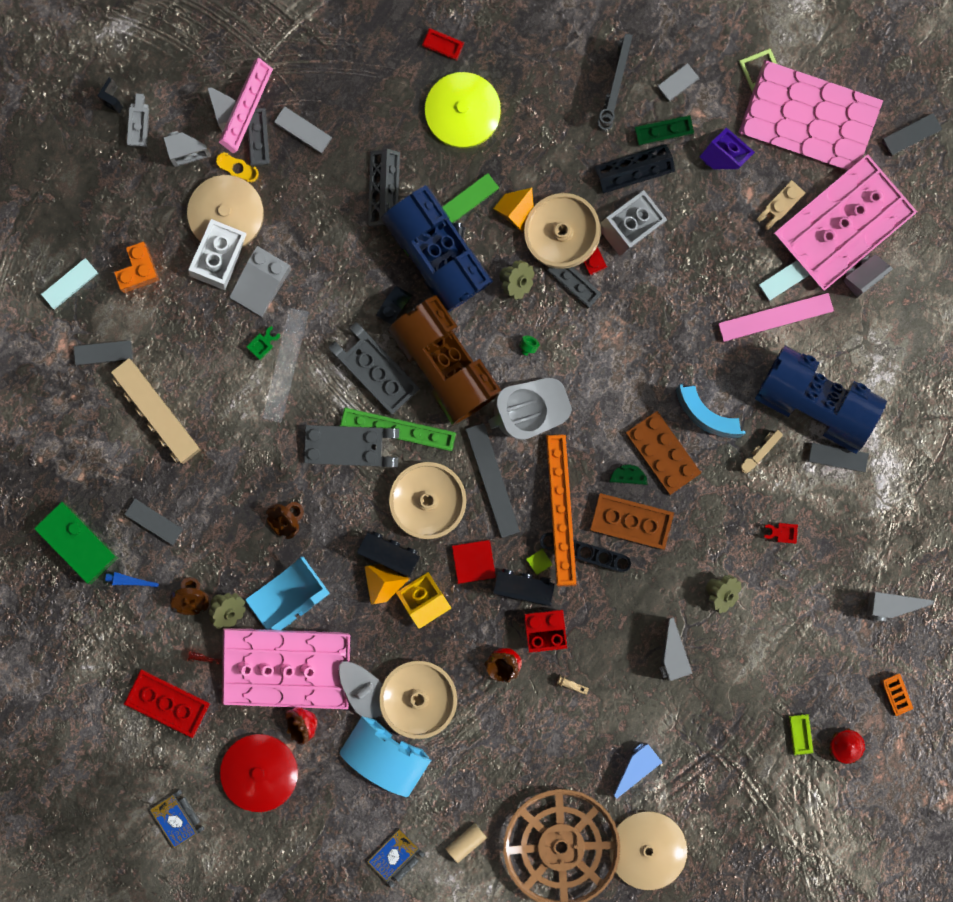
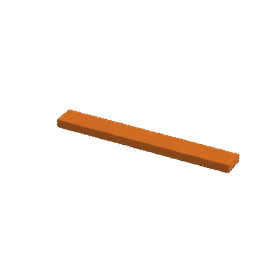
(561, 510)

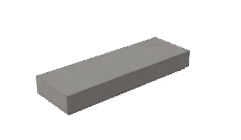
(303, 130)

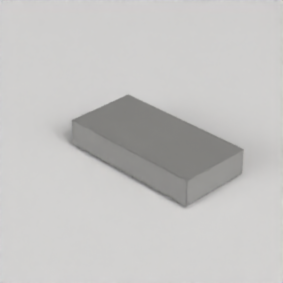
(678, 82)

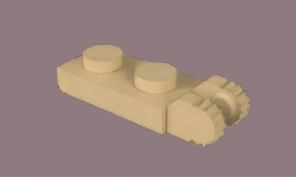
(782, 203)
(759, 452)

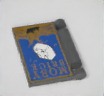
(176, 819)
(395, 857)

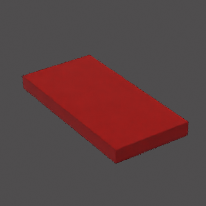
(167, 703)

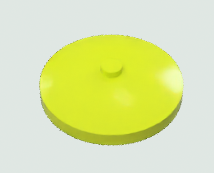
(462, 110)

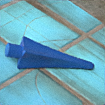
(120, 579)

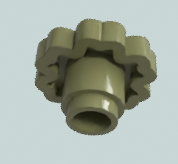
(517, 279)
(723, 593)
(226, 610)

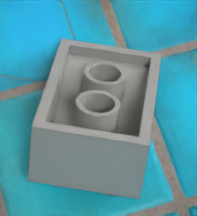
(632, 223)
(260, 281)
(889, 605)
(673, 656)

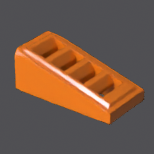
(897, 677)

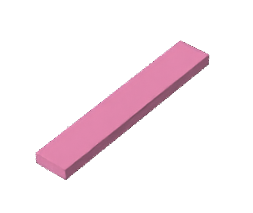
(245, 105)
(775, 317)

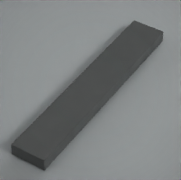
(492, 480)

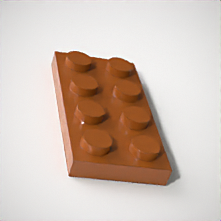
(663, 453)
(632, 521)

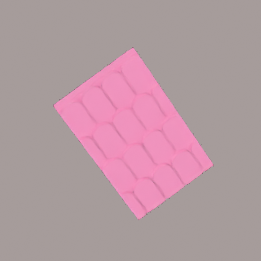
(810, 116)
(845, 222)
(284, 668)

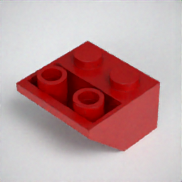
(545, 631)

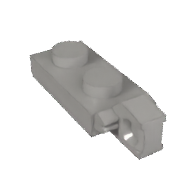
(138, 122)

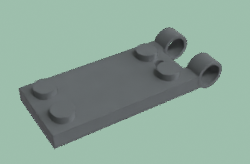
(611, 99)
(376, 370)
(348, 445)

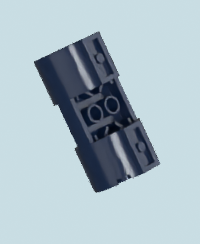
(436, 248)
(847, 413)

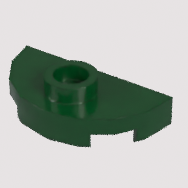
(629, 475)

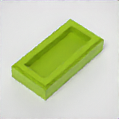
(801, 734)

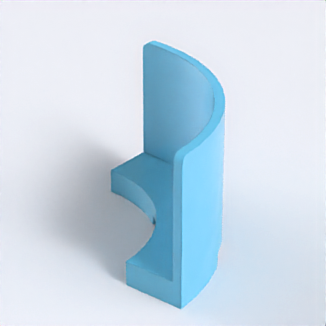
(704, 417)
(287, 595)
(382, 759)

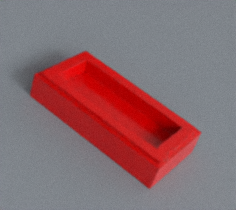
(443, 44)

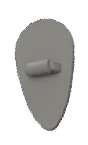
(361, 689)

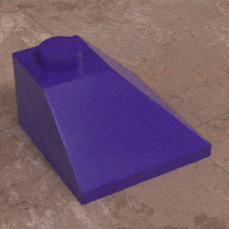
(726, 152)

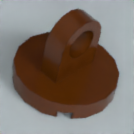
(283, 520)
(189, 600)

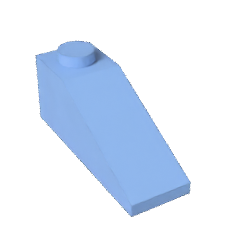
(639, 765)

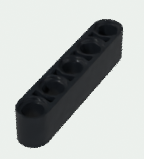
(595, 552)

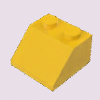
(423, 600)

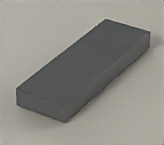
(912, 134)
(258, 138)
(576, 285)
(103, 352)
(838, 457)
(154, 522)

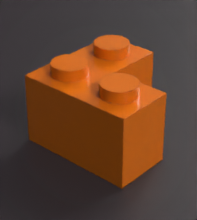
(142, 269)

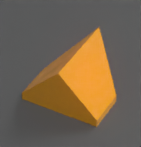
(516, 207)
(383, 583)

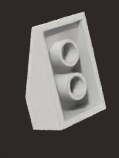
(217, 254)

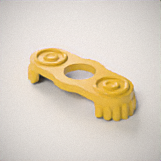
(227, 162)

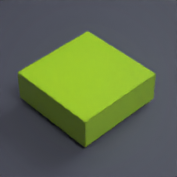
(539, 561)

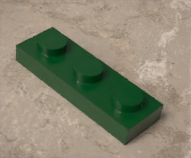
(664, 130)

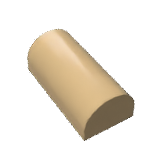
(466, 843)

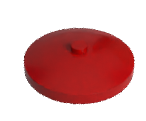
(259, 773)

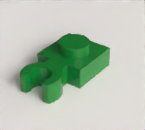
(261, 345)

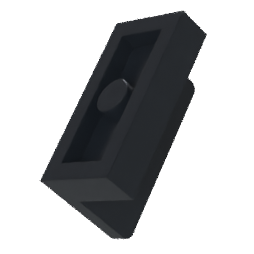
(106, 96)

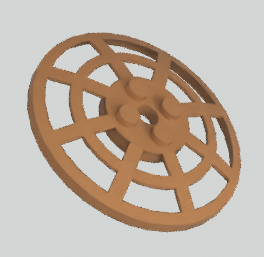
(575, 847)

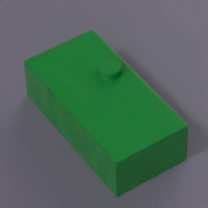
(76, 543)

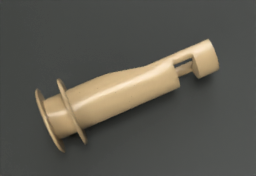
(571, 685)

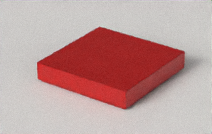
(474, 561)

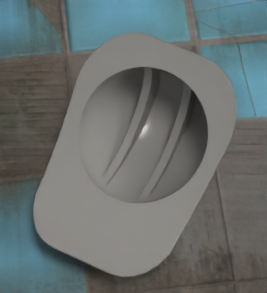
(531, 408)

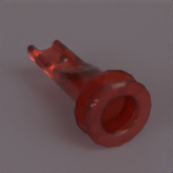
(200, 657)

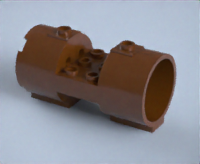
(430, 340)

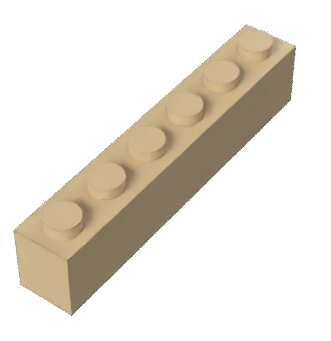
(156, 411)

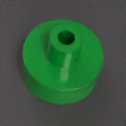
(529, 345)

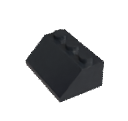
(389, 554)
(524, 587)

